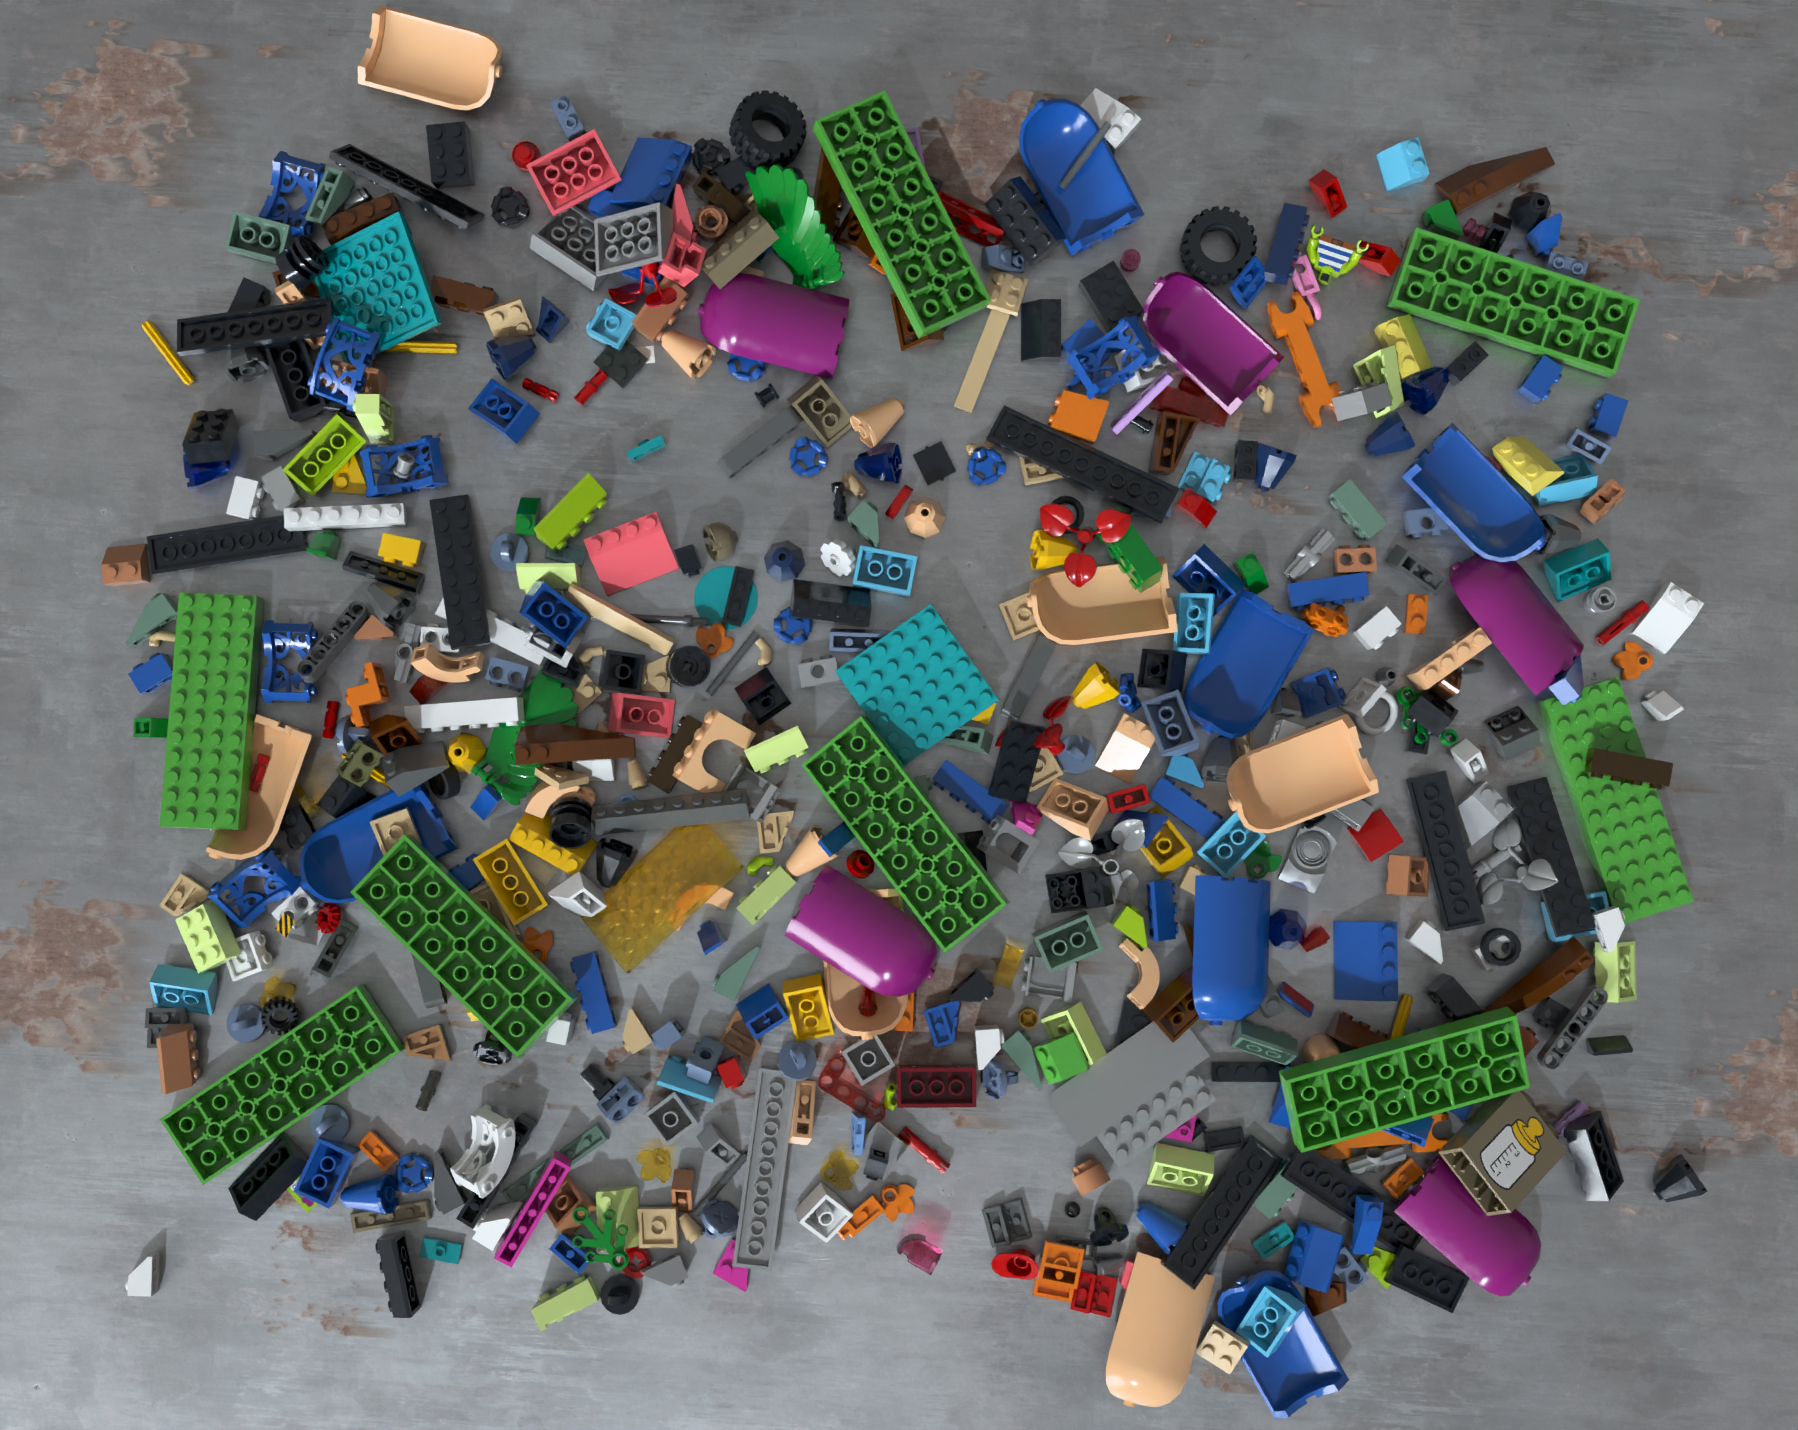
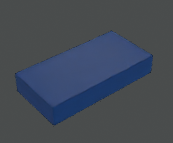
(486, 802)

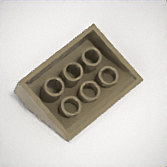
(738, 248)

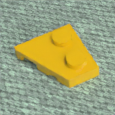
(350, 479)

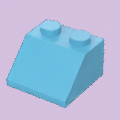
(1403, 164)

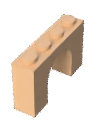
(1463, 649)
(715, 727)

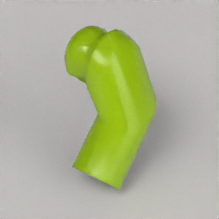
(757, 862)
(888, 1095)

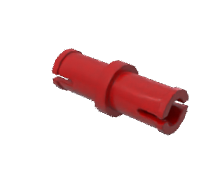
(591, 387)

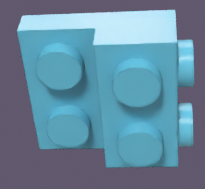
(611, 324)
(1205, 477)

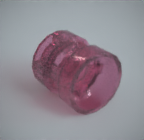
(1474, 230)
(1128, 264)

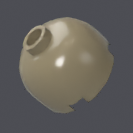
(720, 541)

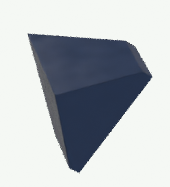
(551, 320)

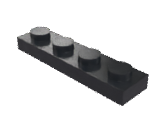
(383, 571)
(1246, 1071)

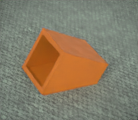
(1078, 416)

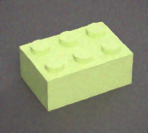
(208, 936)

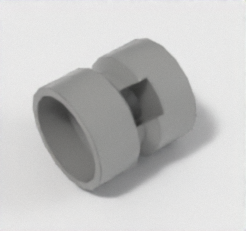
(1600, 600)

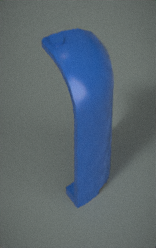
(1098, 196)
(1475, 498)
(1244, 666)
(348, 849)
(1230, 947)
(1302, 1362)

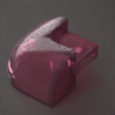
(920, 1252)

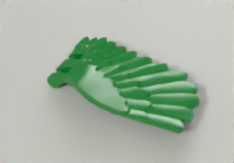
(792, 215)
(543, 704)

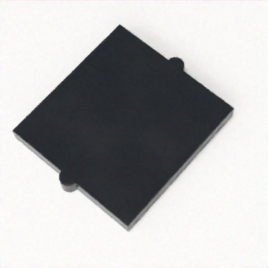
(934, 463)

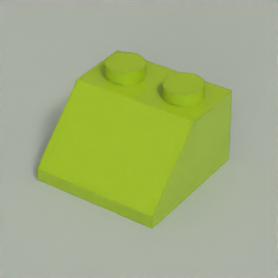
(1130, 923)

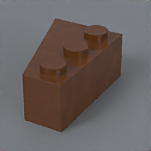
(462, 296)
(1170, 440)

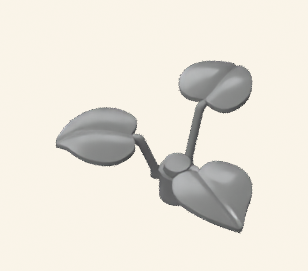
(1128, 835)
(1535, 877)

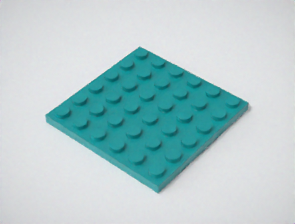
(379, 284)
(917, 684)

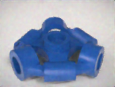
(746, 365)
(807, 457)
(985, 465)
(792, 626)
(1128, 693)
(413, 1173)

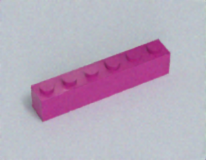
(533, 1208)

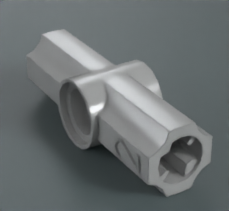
(1309, 555)
(409, 639)
(1375, 1159)

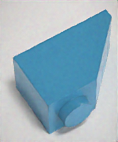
(1184, 770)

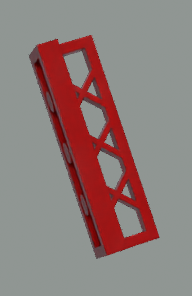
(972, 216)

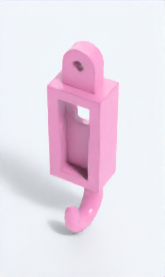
(1307, 285)

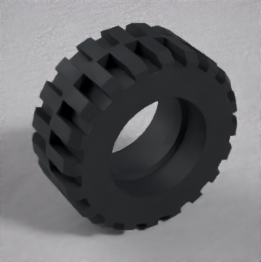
(779, 112)
(1222, 221)

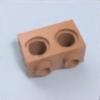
(1602, 501)
(1355, 564)

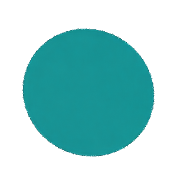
(712, 596)

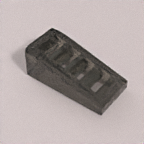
(1076, 1241)

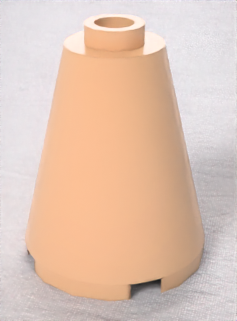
(689, 352)
(877, 420)
(808, 854)
(1320, 1047)

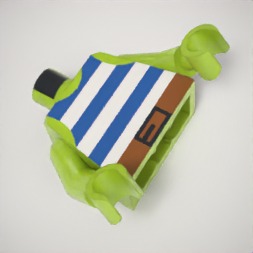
(1331, 255)

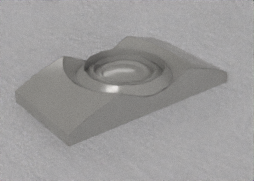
(1310, 854)

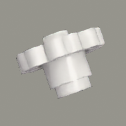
(839, 556)

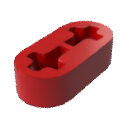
(899, 501)

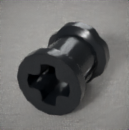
(766, 395)

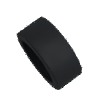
(1078, 507)
(446, 783)
(1515, 951)

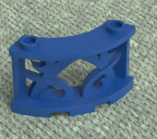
(280, 174)
(366, 349)
(1141, 358)
(384, 487)
(271, 642)
(284, 880)

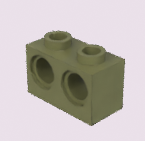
(355, 760)

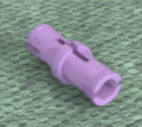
(1576, 1112)

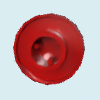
(525, 153)
(860, 864)

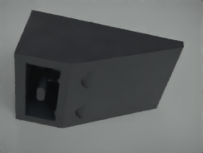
(1079, 889)

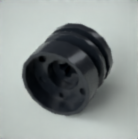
(302, 262)
(697, 671)
(570, 822)

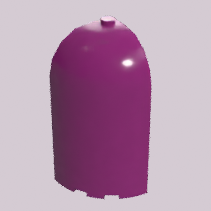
(775, 323)
(1207, 339)
(1516, 618)
(863, 935)
(1490, 1250)

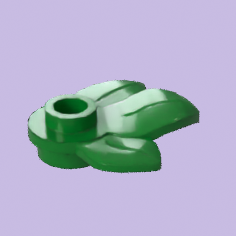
(1262, 857)

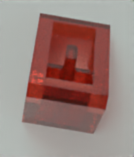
(426, 688)

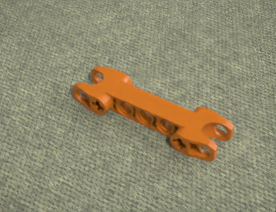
(1294, 329)
(1380, 1138)

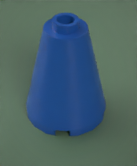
(372, 1195)
(1161, 1225)

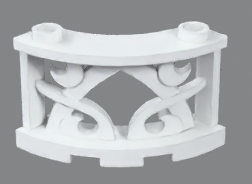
(472, 1168)

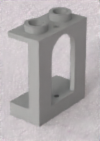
(563, 661)
(768, 800)
(1022, 853)
(1033, 990)

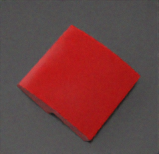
(1376, 836)
(1094, 1294)

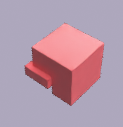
(682, 260)

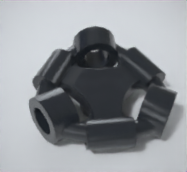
(709, 156)
(510, 207)
(840, 513)

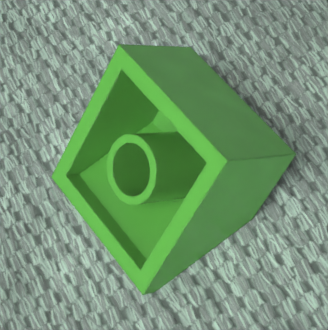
(1061, 1057)

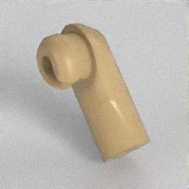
(587, 653)

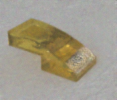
(1007, 966)

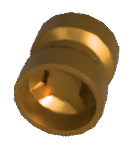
(1028, 1017)

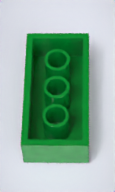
(1135, 559)

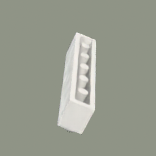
(345, 517)
(509, 637)
(465, 714)

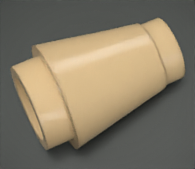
(853, 485)
(636, 776)
(690, 1228)

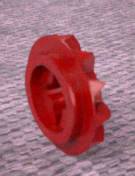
(334, 918)
(631, 1269)

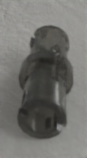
(428, 1090)

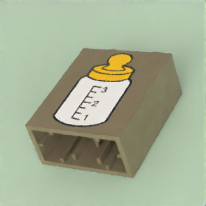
(1503, 1152)

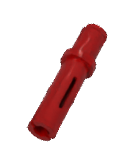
(1628, 617)
(923, 1149)

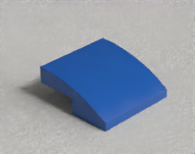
(1248, 283)

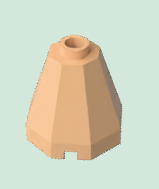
(924, 525)

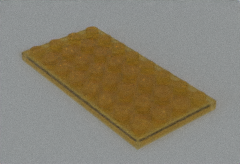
(662, 892)

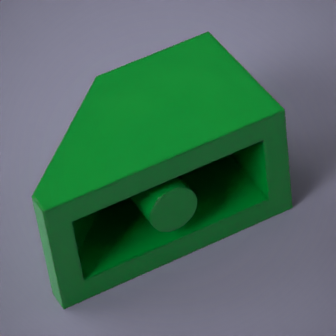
(1442, 220)
(527, 516)
(325, 545)
(1251, 573)
(150, 727)

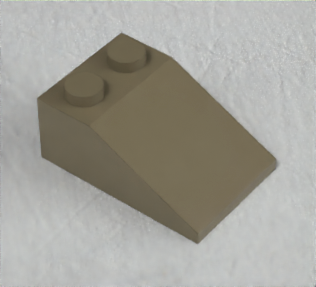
(821, 410)

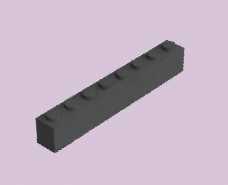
(671, 812)

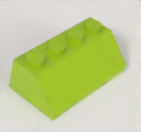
(324, 454)
(571, 513)

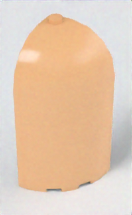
(430, 60)
(1101, 608)
(1300, 777)
(266, 808)
(845, 993)
(1155, 1334)

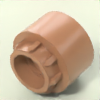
(707, 214)
(1089, 1176)

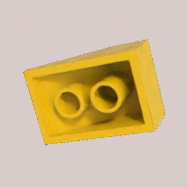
(1167, 849)
(808, 1007)

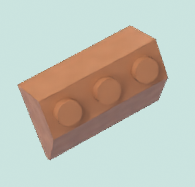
(654, 321)
(375, 381)
(178, 1057)

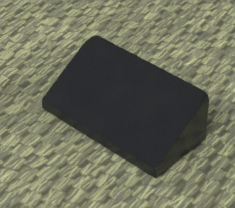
(1608, 1045)

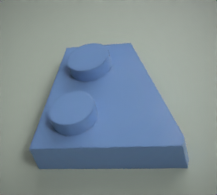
(858, 1125)

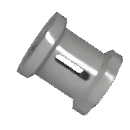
(404, 465)

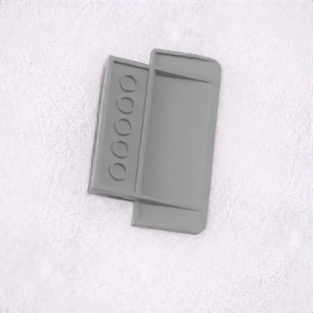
(1135, 1093)

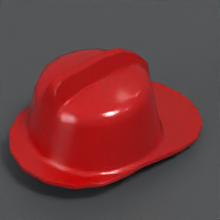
(1017, 1264)

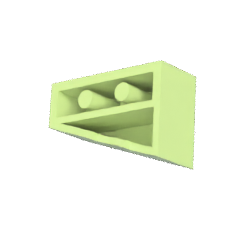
(1382, 367)
(375, 416)
(765, 894)
(565, 1301)

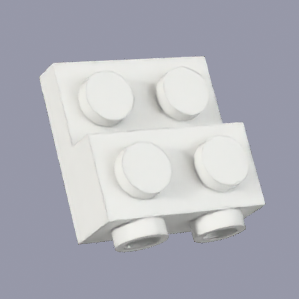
(253, 956)

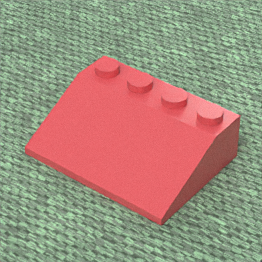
(573, 172)
(631, 553)

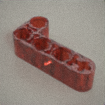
(1190, 405)
(854, 1092)

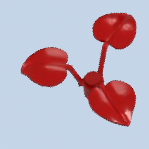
(630, 292)
(1111, 525)
(1051, 736)

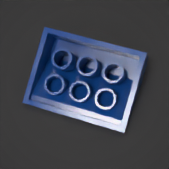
(652, 173)
(1365, 960)

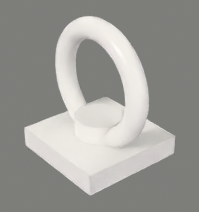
(1363, 698)

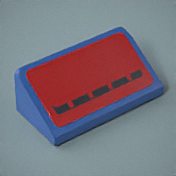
(1295, 999)

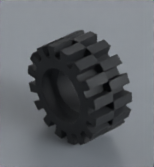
(279, 1005)

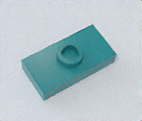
(646, 447)
(1273, 1240)
(441, 1250)

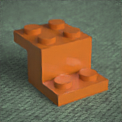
(368, 695)
(1058, 1271)

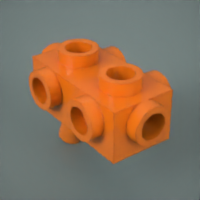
(1326, 620)

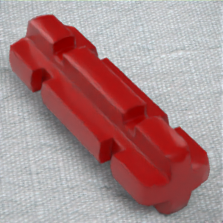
(540, 389)
(330, 719)
(258, 772)

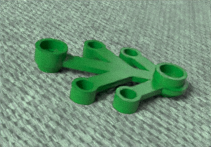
(1412, 696)
(602, 1240)

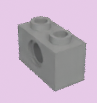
(807, 676)

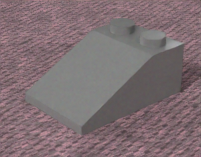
(1480, 812)

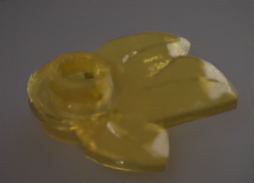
(274, 989)
(654, 1167)
(842, 1171)

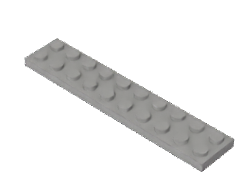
(764, 1170)

